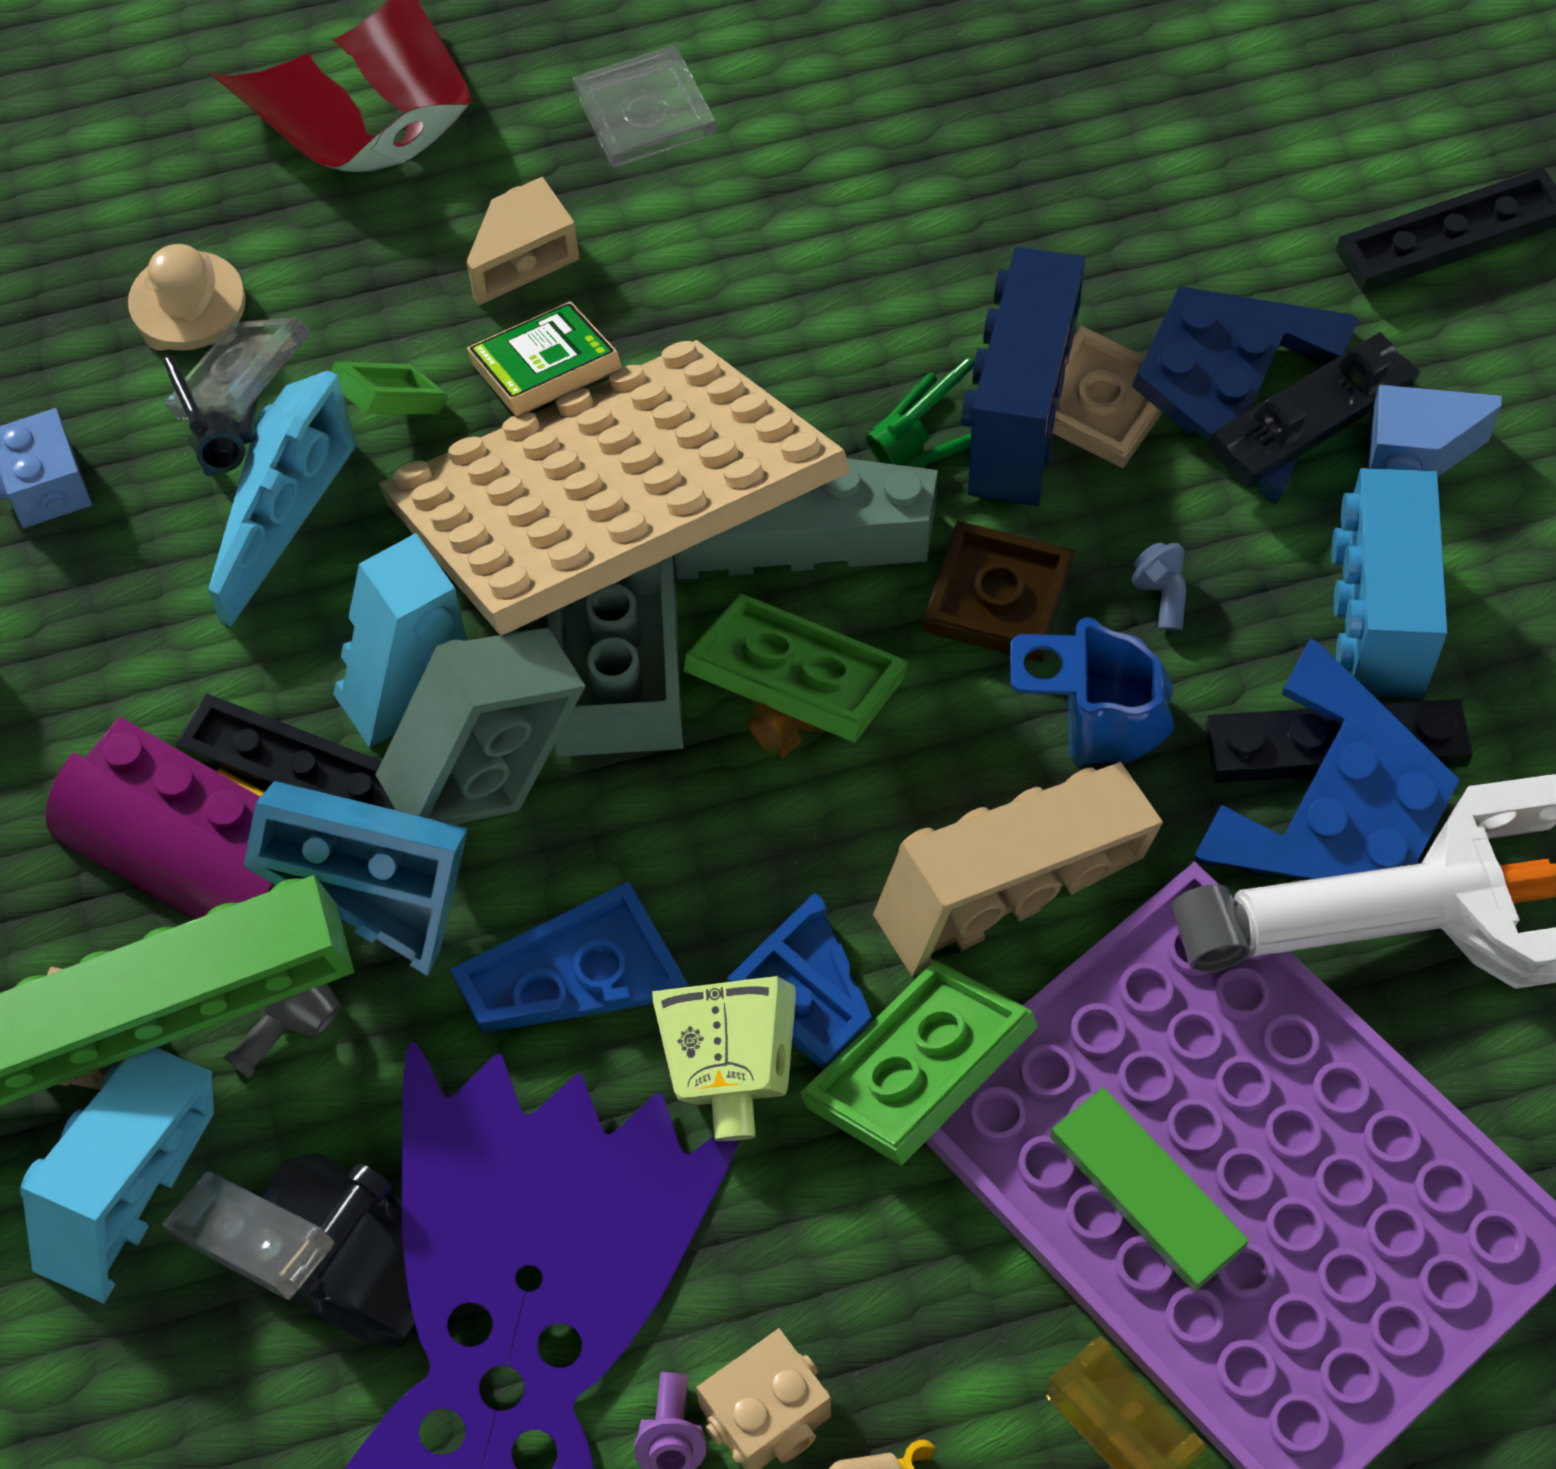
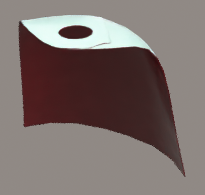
(398, 58)

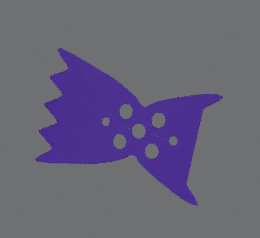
(541, 1191)

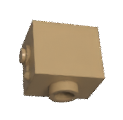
(765, 1403)

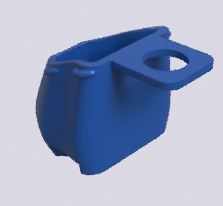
(1112, 688)

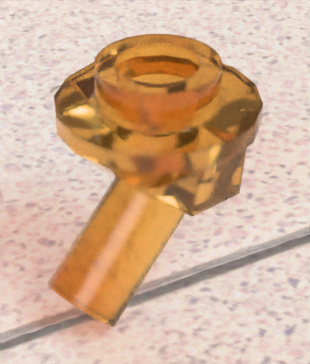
(776, 730)

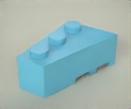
(399, 617)
(109, 1163)

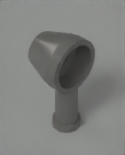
(303, 1013)

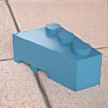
(378, 864)

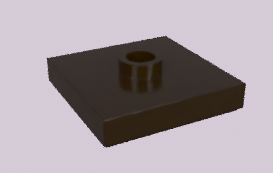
(997, 588)

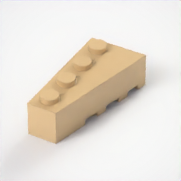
(1011, 860)

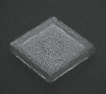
(644, 105)
(241, 365)

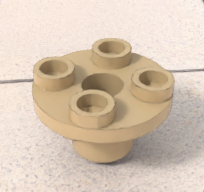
(185, 299)

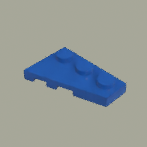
(571, 966)

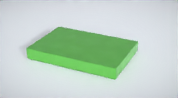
(796, 667)
(919, 1061)

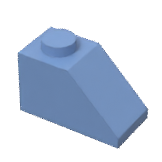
(1428, 427)

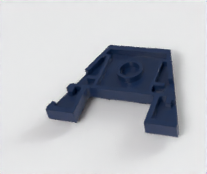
(1217, 352)

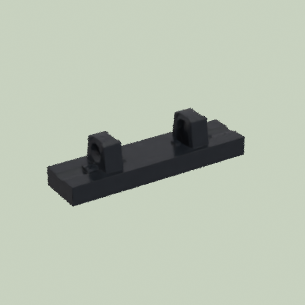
(1310, 410)

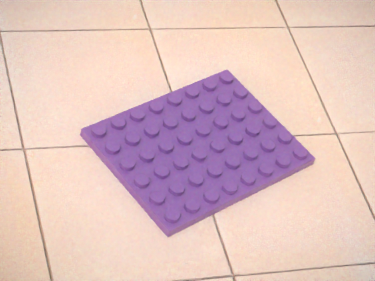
(1370, 1205)

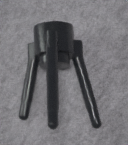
(215, 436)

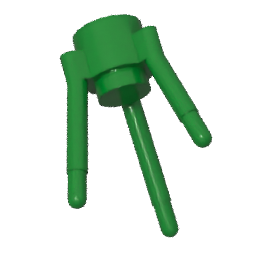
(902, 434)

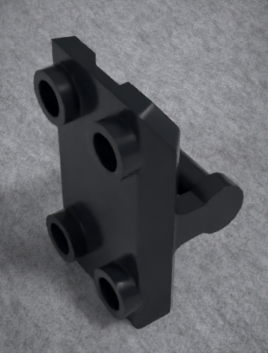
(364, 1274)

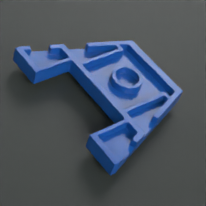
(1366, 804)

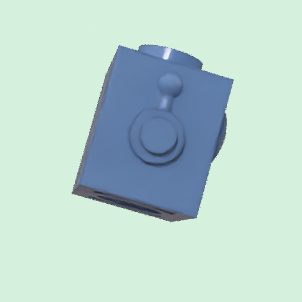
(40, 469)

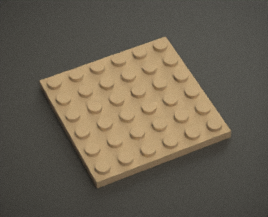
(608, 482)

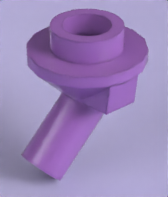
(669, 1434)

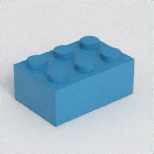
(1391, 581)

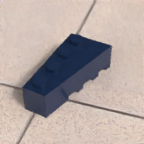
(1022, 374)

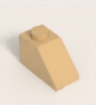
(520, 241)

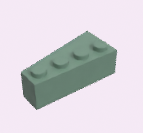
(860, 518)

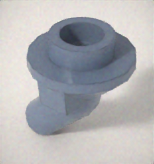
(1161, 570)

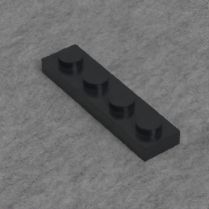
(1449, 230)
(1298, 740)
(272, 751)

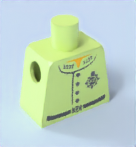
(728, 1047)

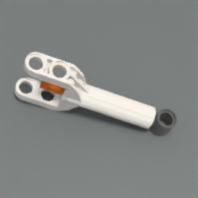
(1452, 889)

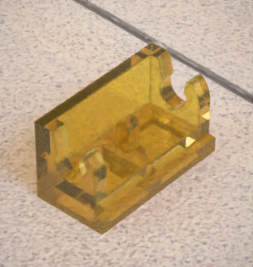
(1119, 1413)

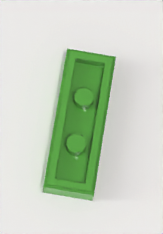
(1149, 1189)

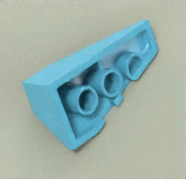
(286, 471)

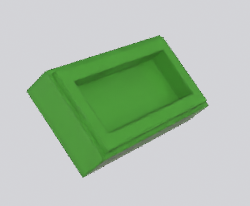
(389, 388)

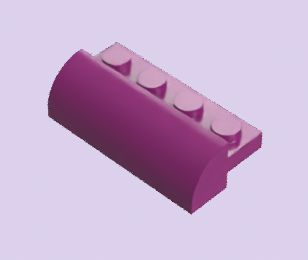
(157, 820)

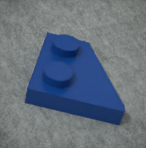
(827, 1003)

